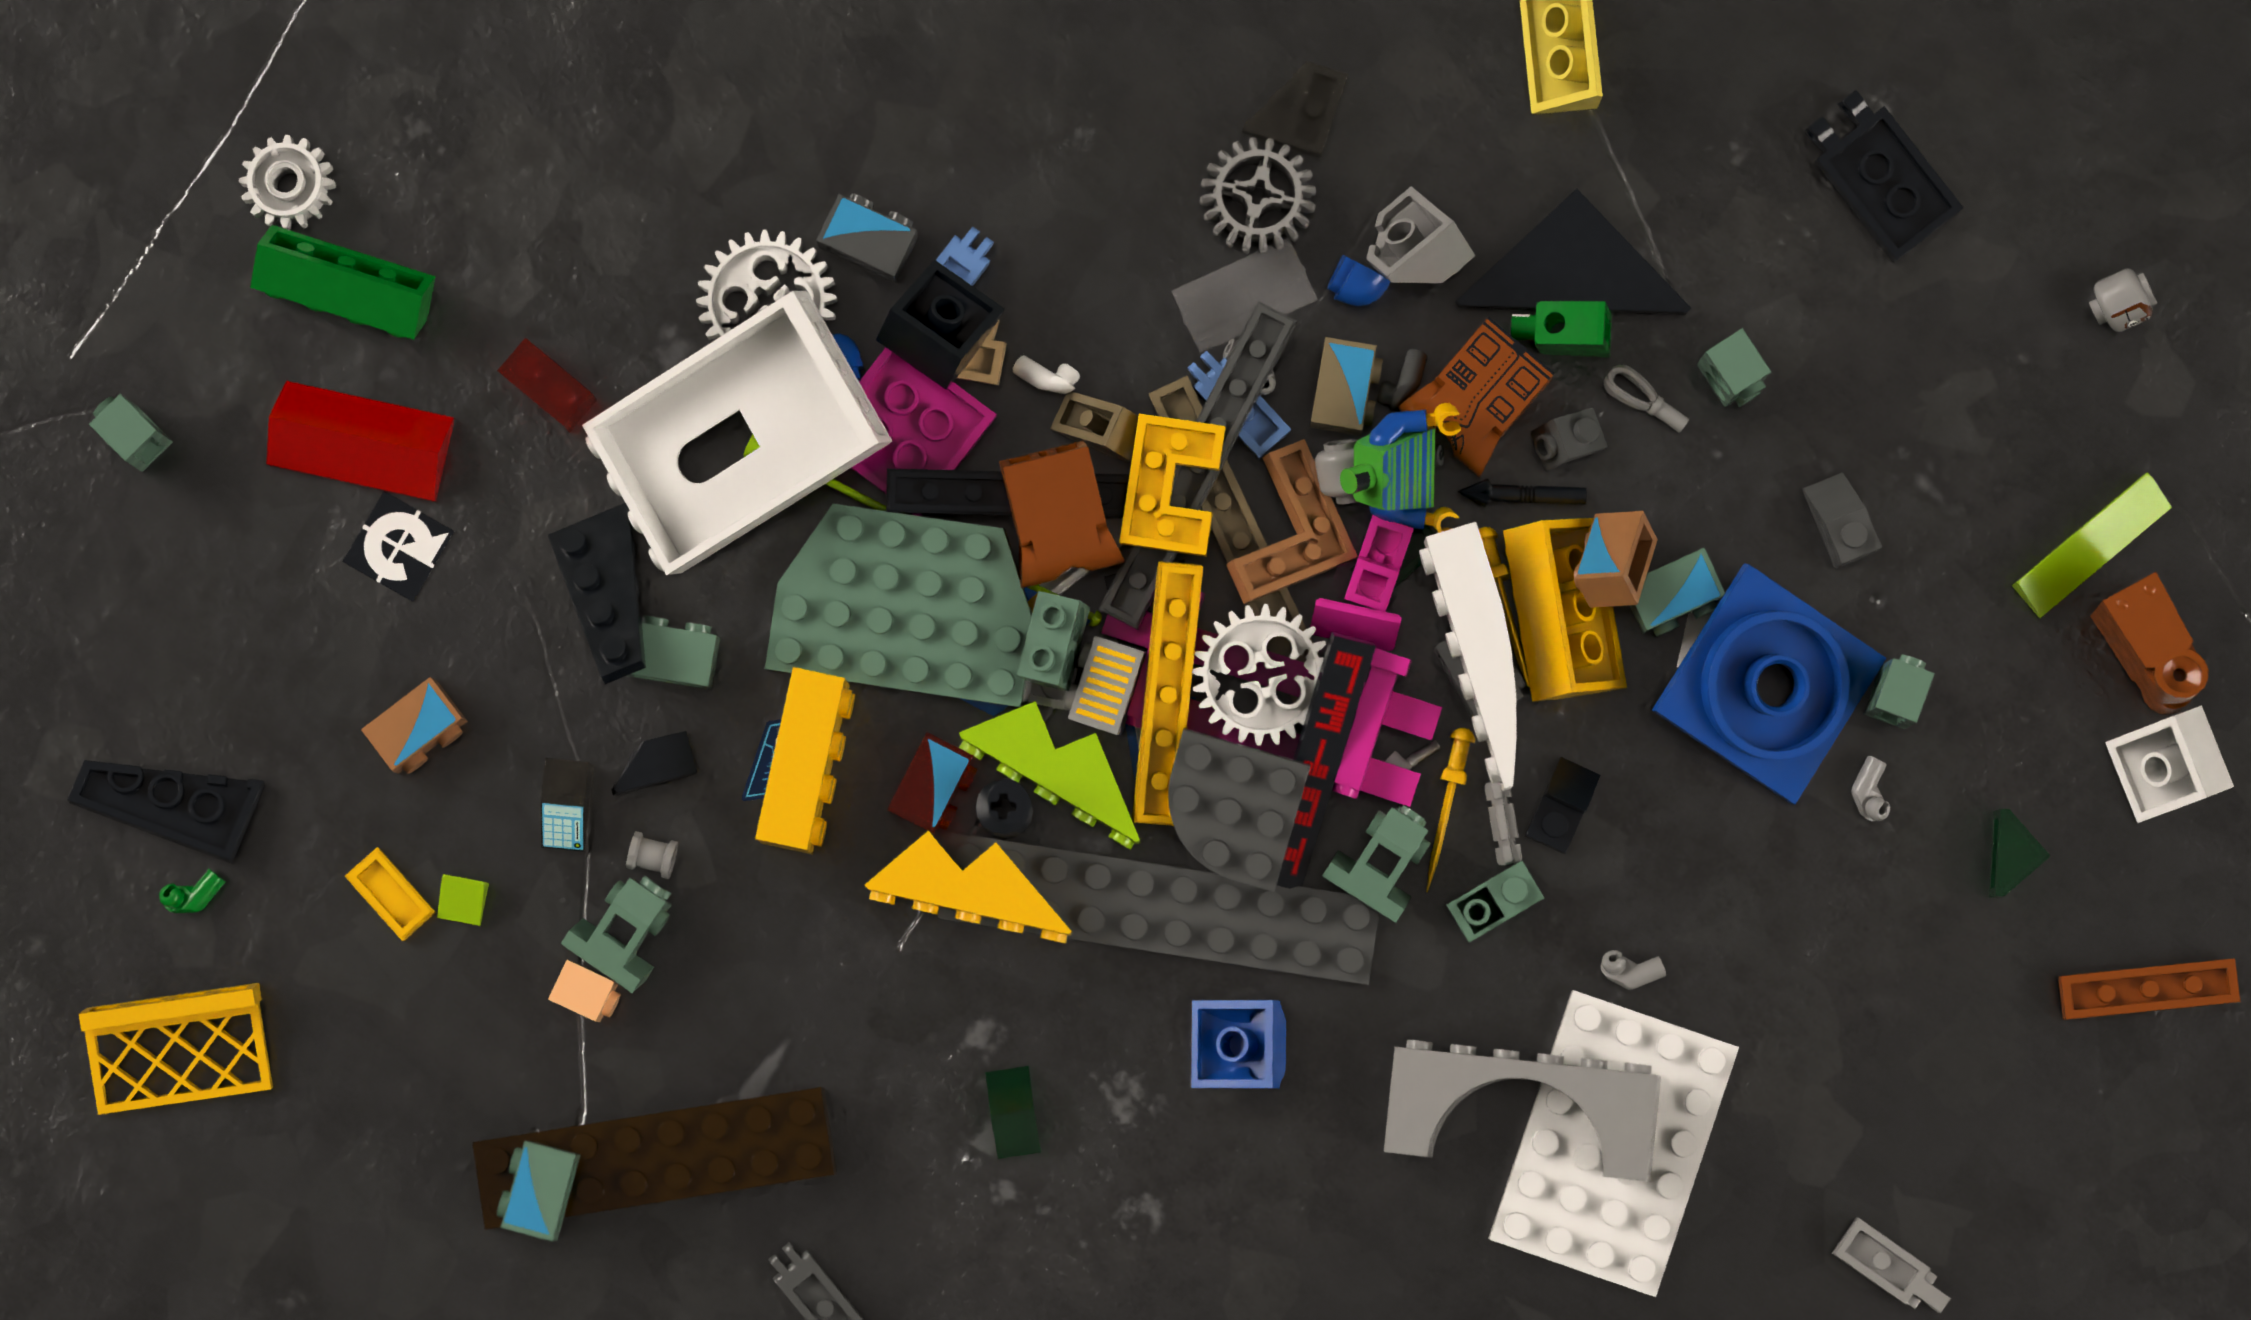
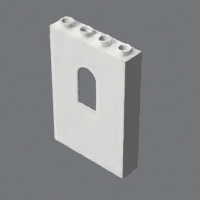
(794, 398)

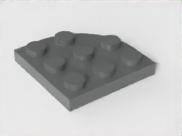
(1235, 806)

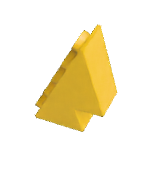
(985, 888)

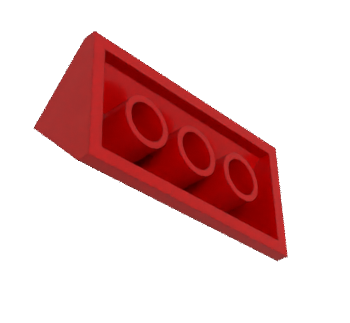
(358, 440)

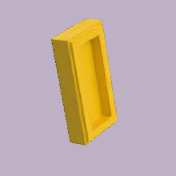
(390, 894)

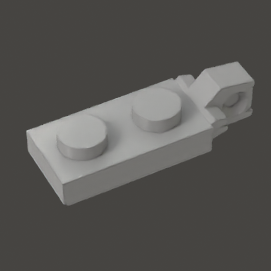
(1889, 1266)

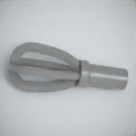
(1655, 406)

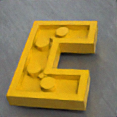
(1147, 511)

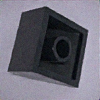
(939, 324)

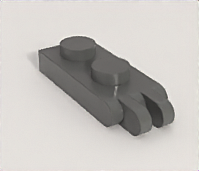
(811, 1288)

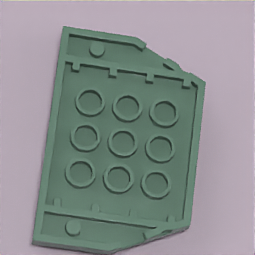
(904, 606)

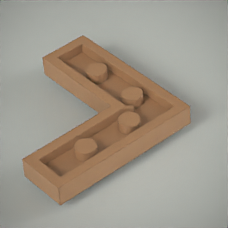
(1320, 536)

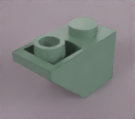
(1495, 901)

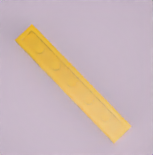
(1166, 687)

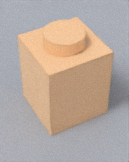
(585, 992)

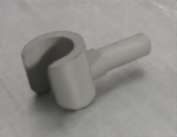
(1396, 759)

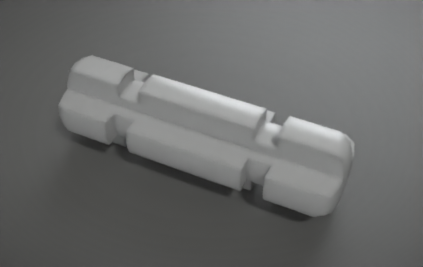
(1503, 824)

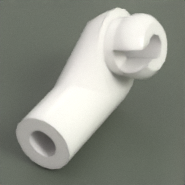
(1044, 379)

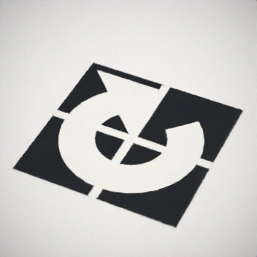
(398, 546)

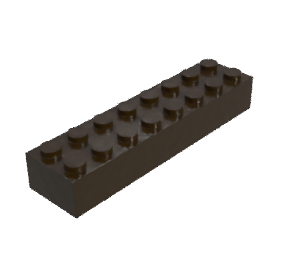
(676, 1153)

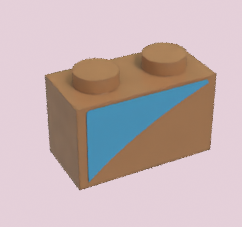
(1615, 559)
(415, 726)

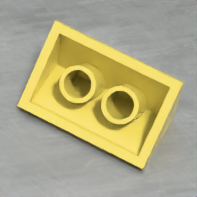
(1561, 55)

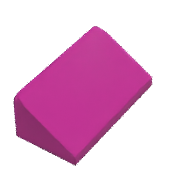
(1356, 622)

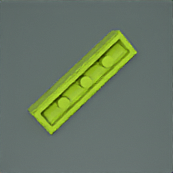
(2092, 545)

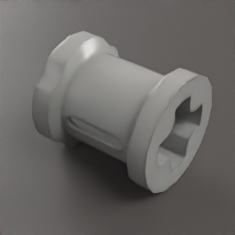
(652, 855)

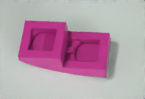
(1379, 563)

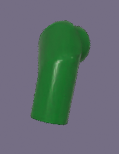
(191, 898)

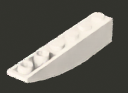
(1479, 638)

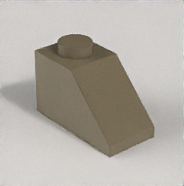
(1099, 423)

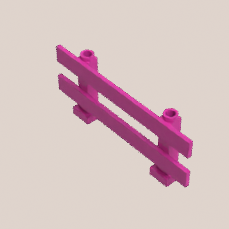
(1376, 707)

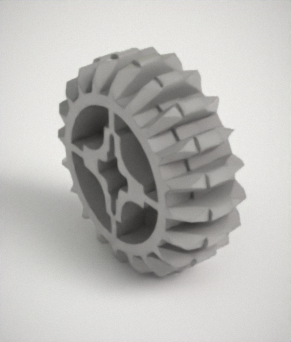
(1239, 190)

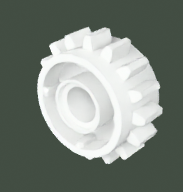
(276, 162)

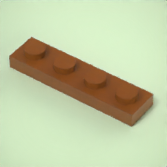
(2149, 989)

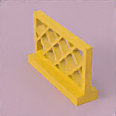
(174, 1010)

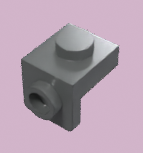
(1568, 438)

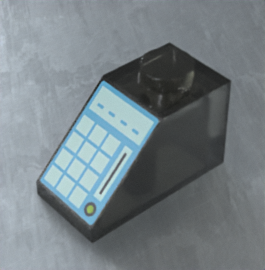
(566, 804)

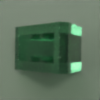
(2013, 853)
(1013, 1112)

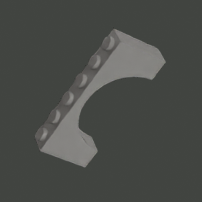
(1432, 1083)

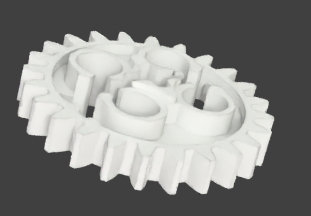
(737, 273)
(1253, 635)

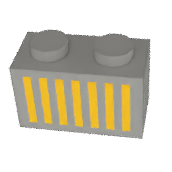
(1105, 685)

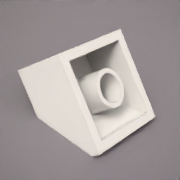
(2169, 764)

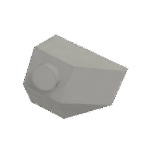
(1417, 242)

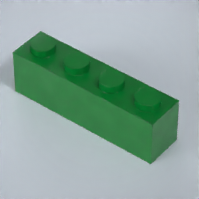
(342, 282)

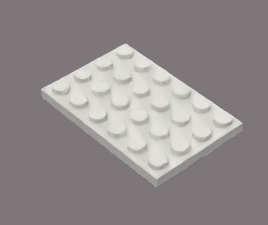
(1556, 1188)

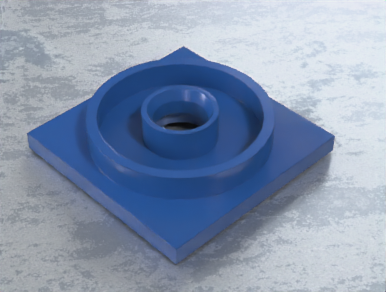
(1717, 693)

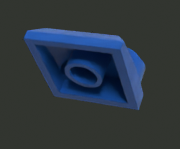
(1238, 1044)

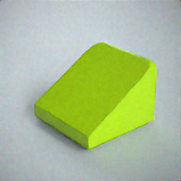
(462, 899)

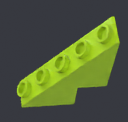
(1069, 773)

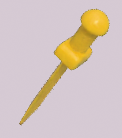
(1500, 574)
(1453, 774)

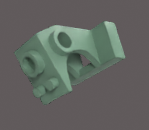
(1401, 833)
(642, 906)

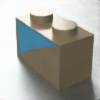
(1344, 386)

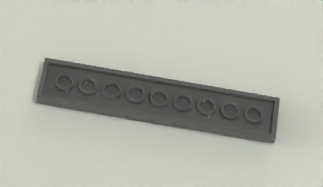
(1190, 912)

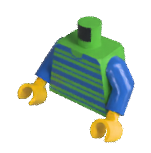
(1397, 467)

